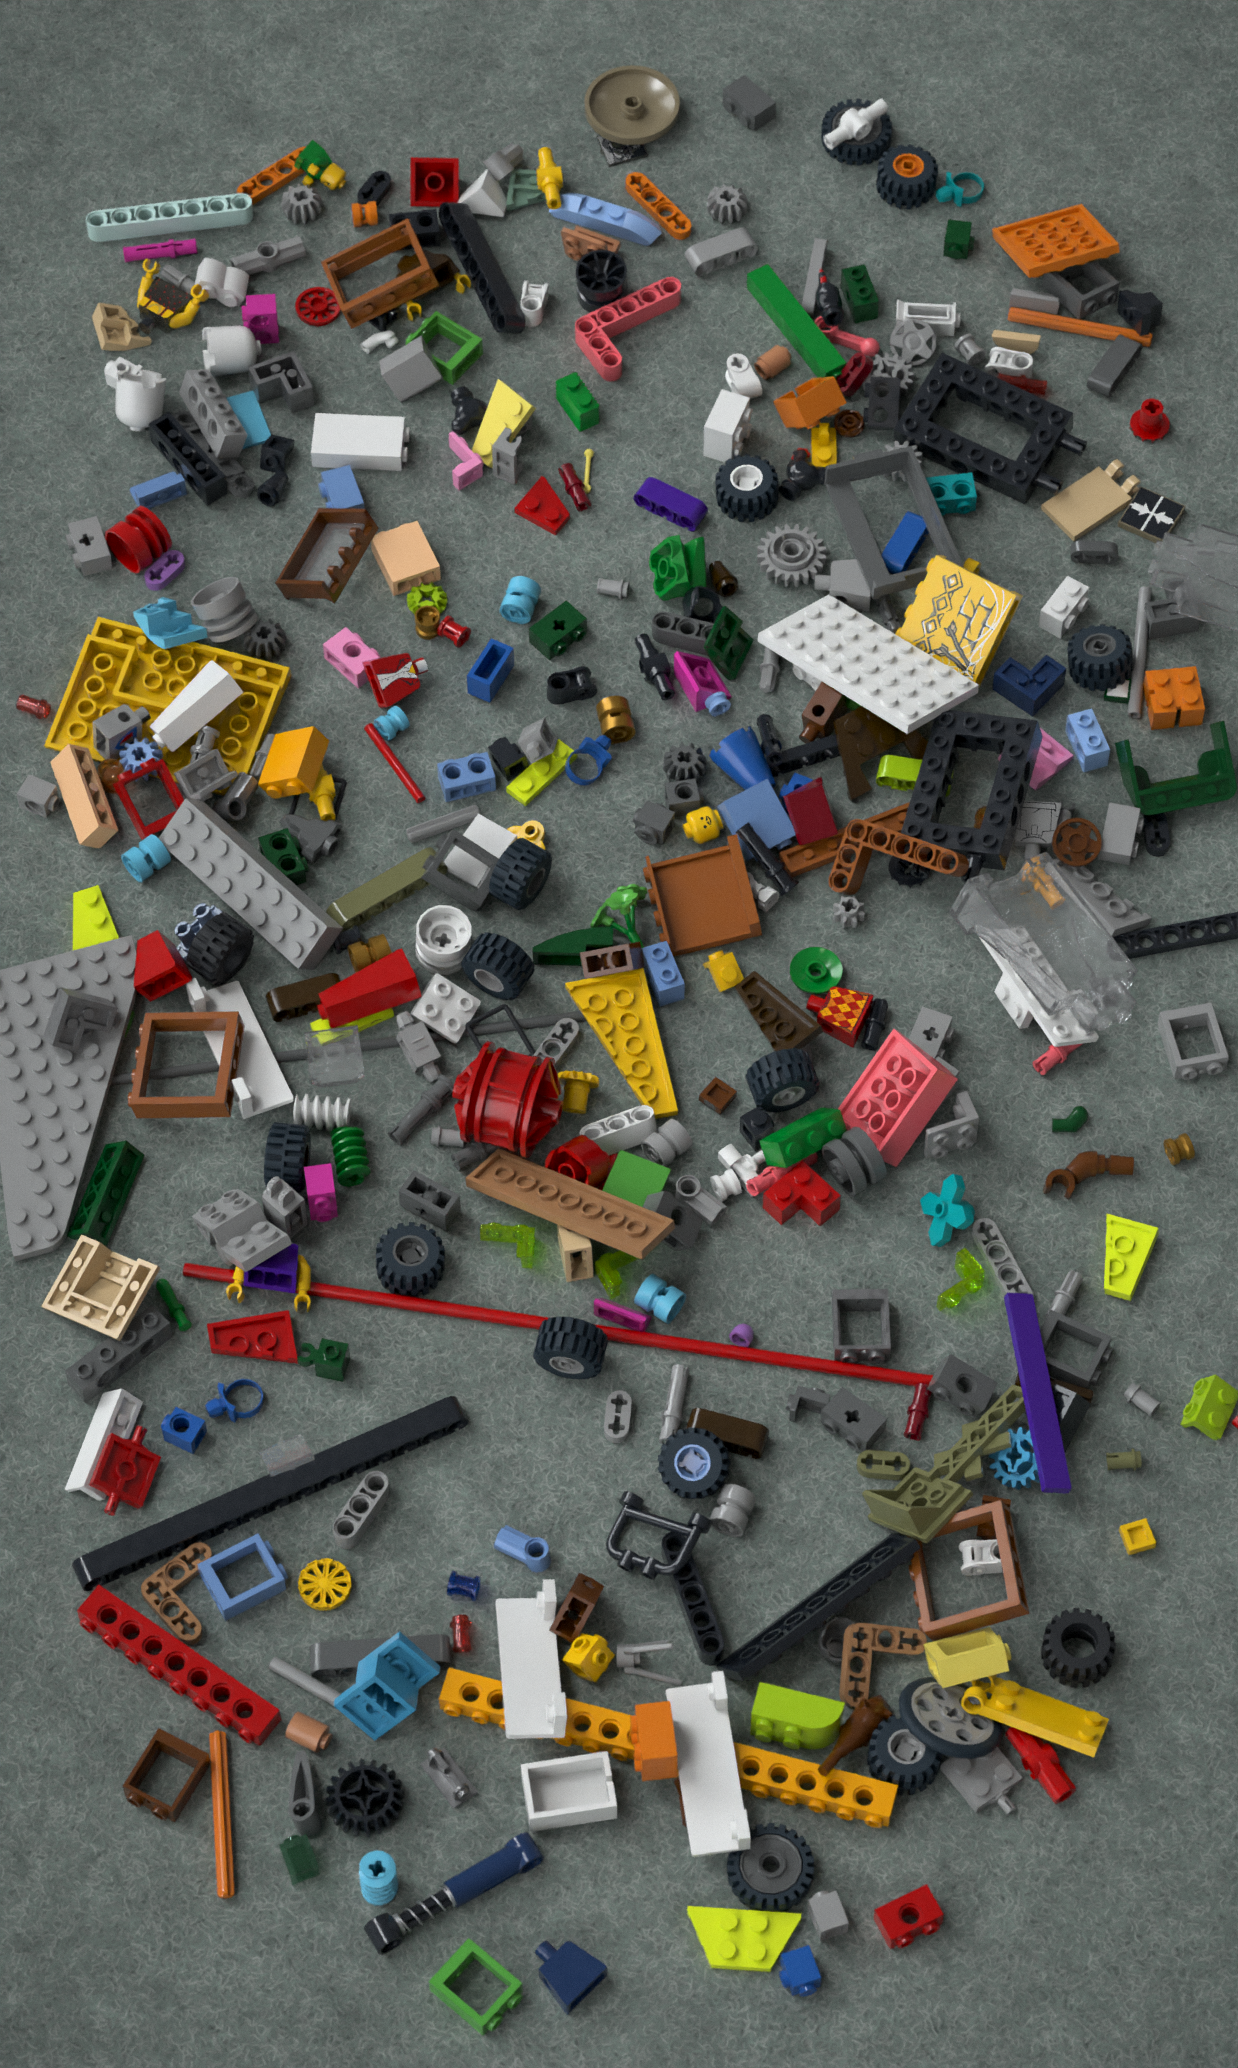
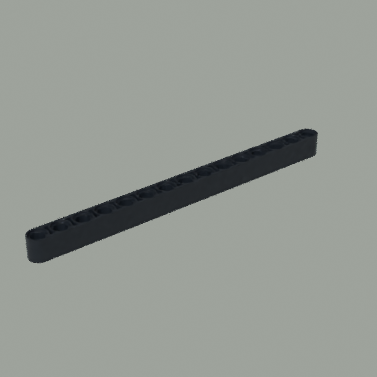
(268, 1492)

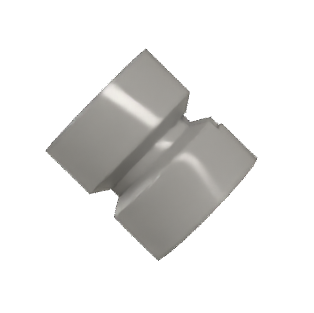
(669, 1141)
(734, 1507)

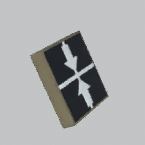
(1151, 515)

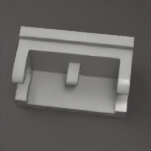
(505, 457)

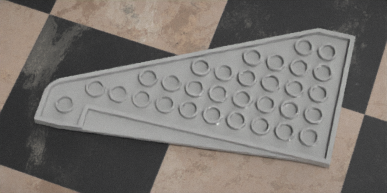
(54, 1094)

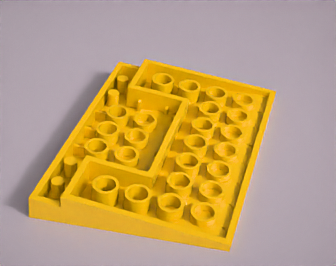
(127, 668)

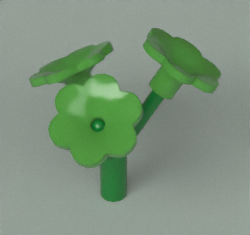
(626, 901)

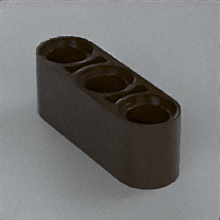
(299, 997)
(738, 1435)

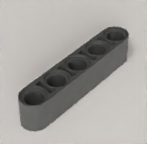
(342, 1657)

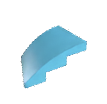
(167, 625)

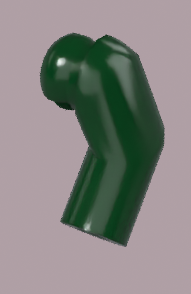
(1073, 1122)

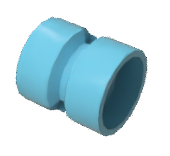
(520, 600)
(139, 859)
(663, 1300)

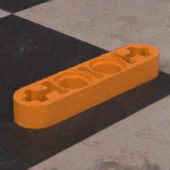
(272, 173)
(661, 204)

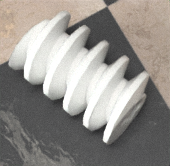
(321, 1112)

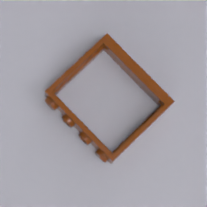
(389, 294)
(191, 1106)
(1013, 1607)

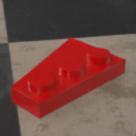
(255, 1337)

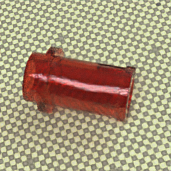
(39, 708)
(461, 1633)

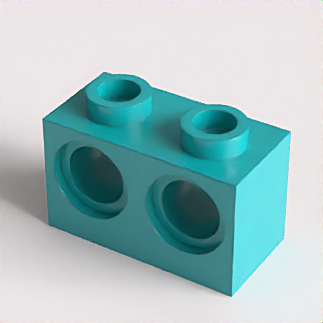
(954, 493)

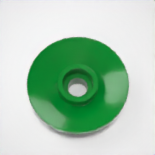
(815, 960)

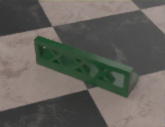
(108, 1194)

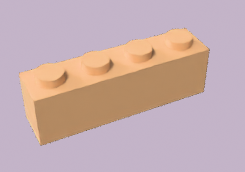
(84, 796)

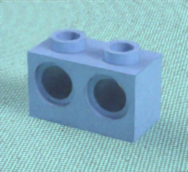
(1087, 740)

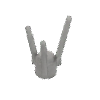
(630, 1655)

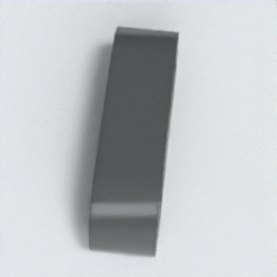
(1094, 552)

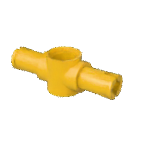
(549, 178)
(323, 795)

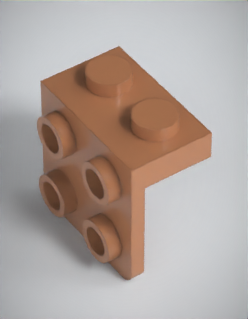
(583, 241)

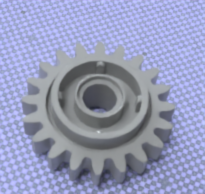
(776, 552)

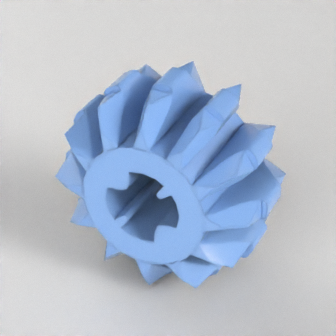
(139, 750)

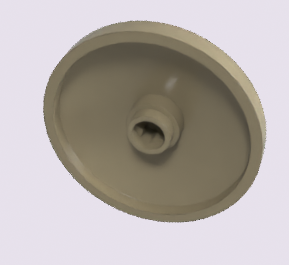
(632, 105)

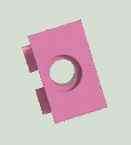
(339, 653)

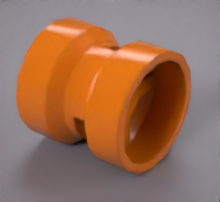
(370, 212)

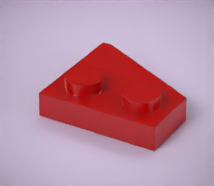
(543, 507)

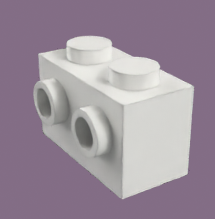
(1064, 607)

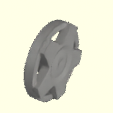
(913, 341)

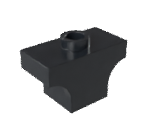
(1139, 310)

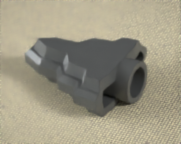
(314, 835)

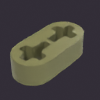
(883, 1464)

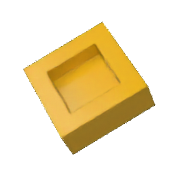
(1137, 1536)

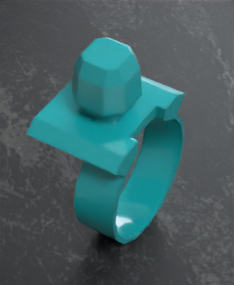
(952, 191)

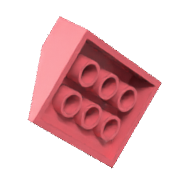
(896, 1096)

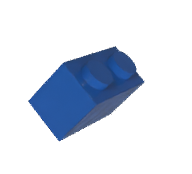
(490, 670)

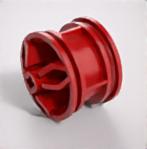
(507, 1099)

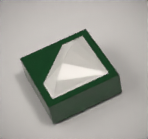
(1120, 694)

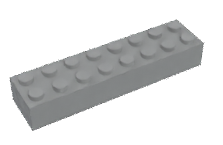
(250, 884)

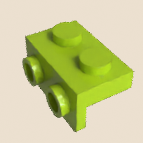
(1210, 1406)

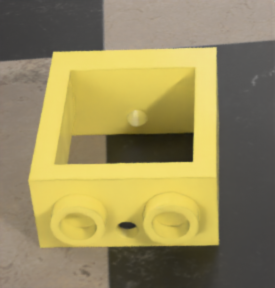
(967, 1657)

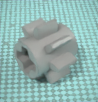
(848, 912)

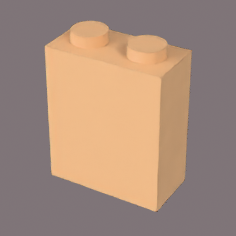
(405, 557)

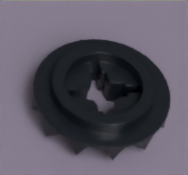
(897, 872)

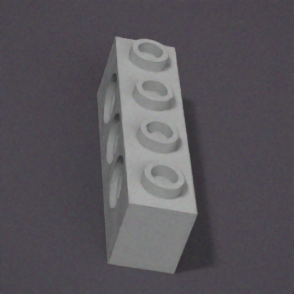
(213, 413)

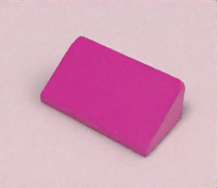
(621, 1315)

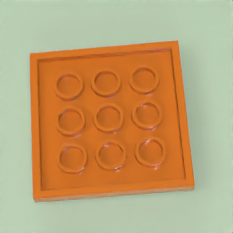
(1055, 241)

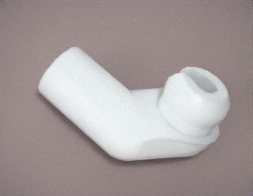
(379, 338)

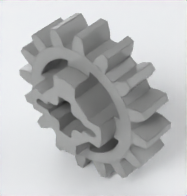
(894, 368)

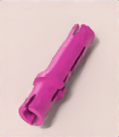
(160, 250)

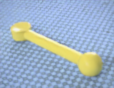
(588, 454)

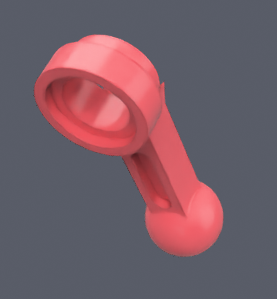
(867, 346)

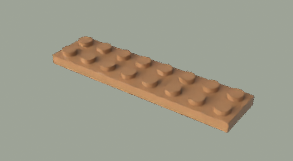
(570, 1203)

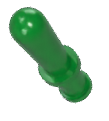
(176, 1309)

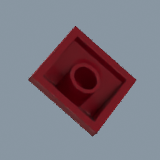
(811, 812)

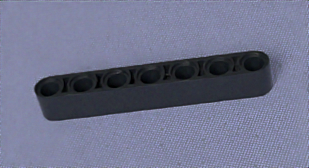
(481, 268)

